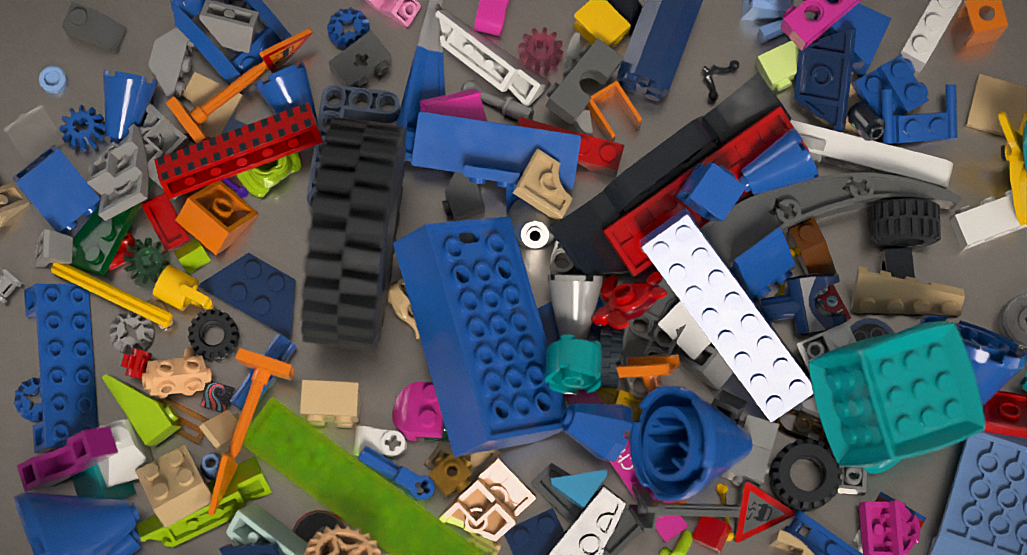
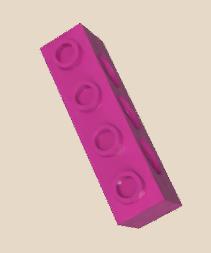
(804, 31)

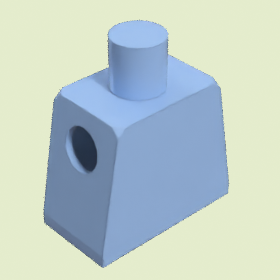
(765, 10)

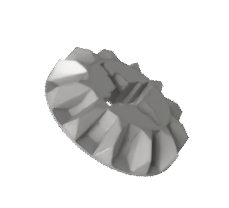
(144, 332)

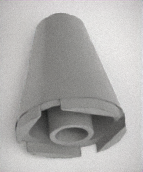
(530, 225)
(574, 302)

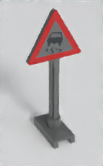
(754, 512)

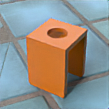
(983, 30)
(612, 90)

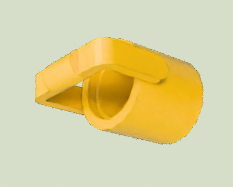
(180, 290)

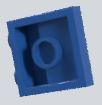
(899, 77)

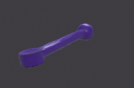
(242, 192)

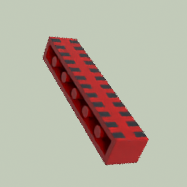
(238, 151)

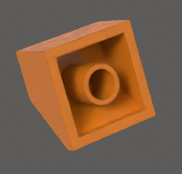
(216, 216)

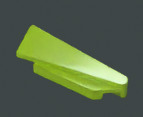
(245, 485)

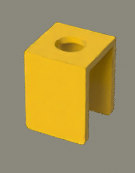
(601, 21)

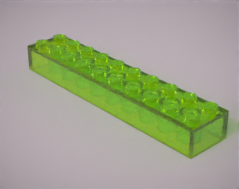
(348, 486)

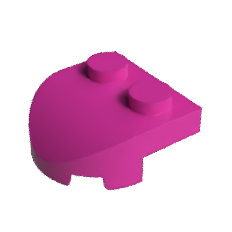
(418, 412)
(888, 528)

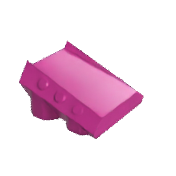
(459, 104)

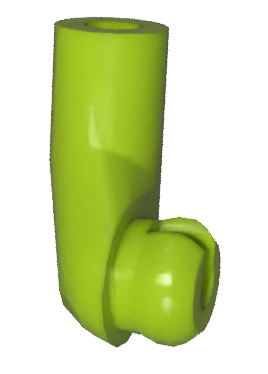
(681, 546)

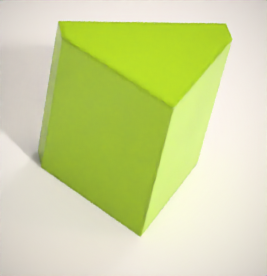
(192, 256)

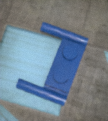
(920, 126)

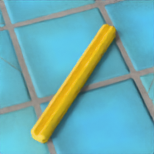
(112, 293)

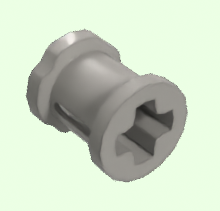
(7, 284)

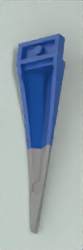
(425, 74)

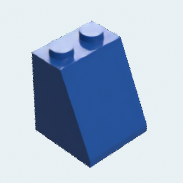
(869, 33)
(57, 189)

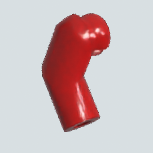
(129, 240)

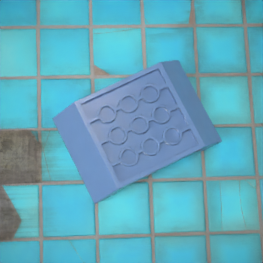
(986, 499)

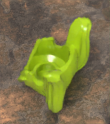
(262, 178)

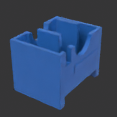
(711, 191)

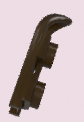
(803, 426)

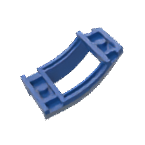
(230, 69)

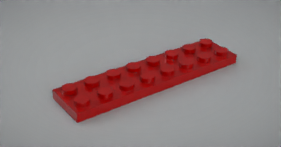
(657, 209)

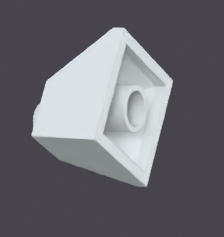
(130, 457)

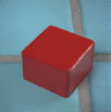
(711, 533)

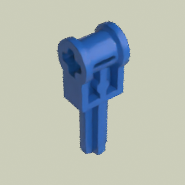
(397, 474)

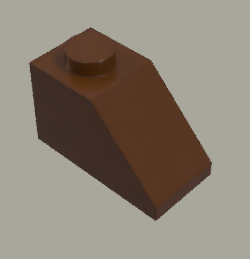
(811, 248)

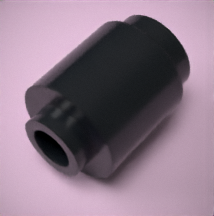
(866, 121)

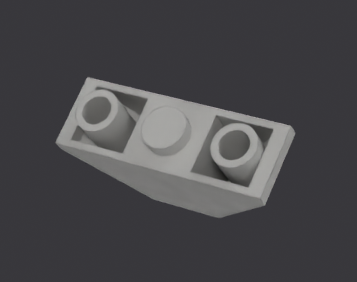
(170, 62)

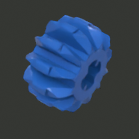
(81, 119)

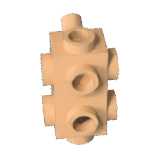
(176, 375)

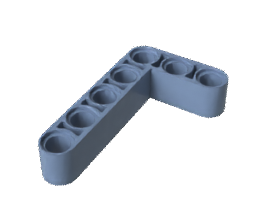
(347, 109)

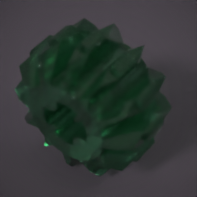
(136, 261)

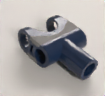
(803, 304)

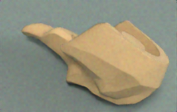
(399, 300)

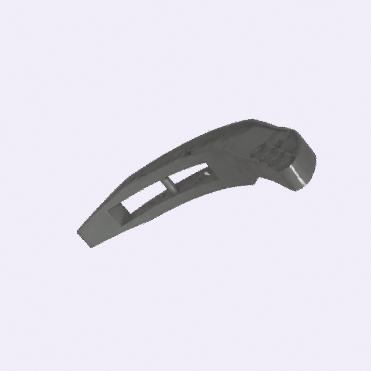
(751, 222)

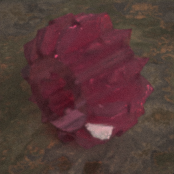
(540, 59)

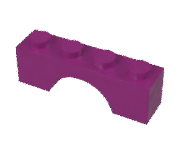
(55, 466)

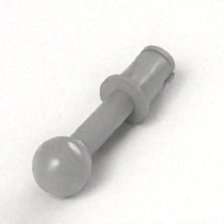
(509, 107)

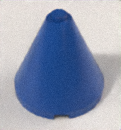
(991, 356)
(683, 443)
(74, 523)

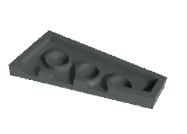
(624, 531)

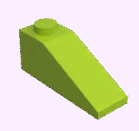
(148, 415)

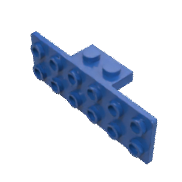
(490, 148)

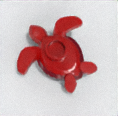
(627, 300)

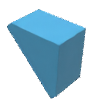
(579, 487)

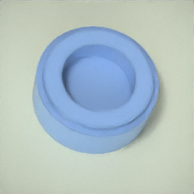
(53, 79)

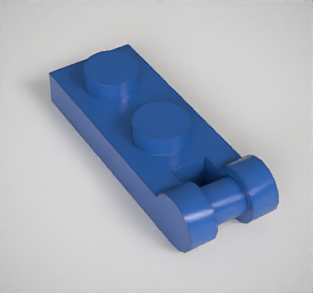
(818, 539)

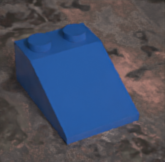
(764, 265)

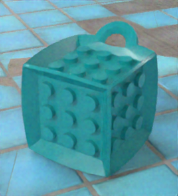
(897, 396)

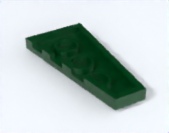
(100, 239)

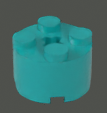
(573, 365)

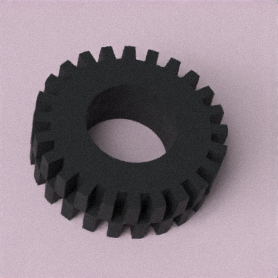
(353, 234)

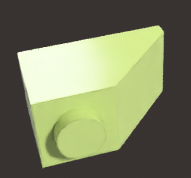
(779, 65)

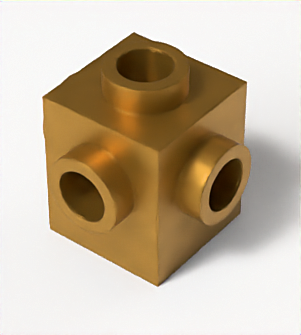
(447, 483)

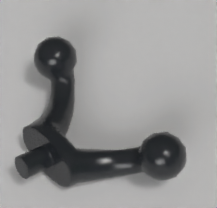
(713, 95)

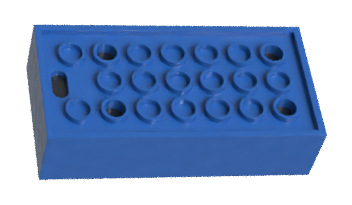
(480, 333)

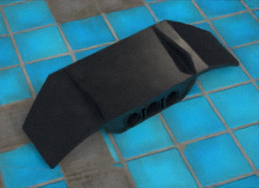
(581, 230)

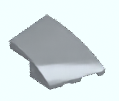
(159, 139)
(120, 175)

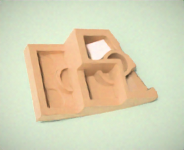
(490, 502)

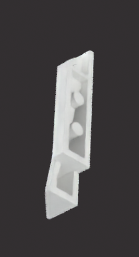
(490, 60)

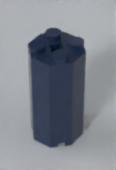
(657, 46)

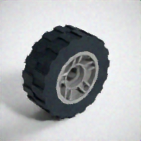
(611, 346)

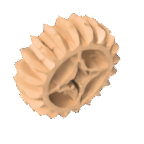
(342, 543)

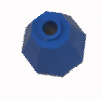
(598, 428)

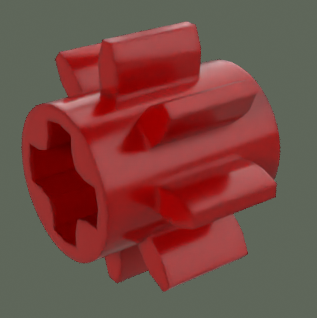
(136, 363)

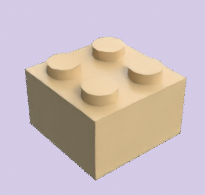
(330, 403)
(174, 485)

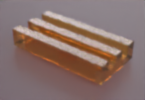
(197, 440)

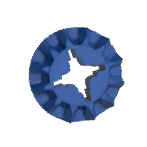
(335, 29)
(23, 404)

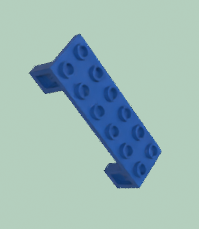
(64, 362)

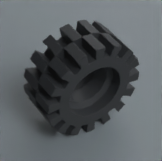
(225, 346)

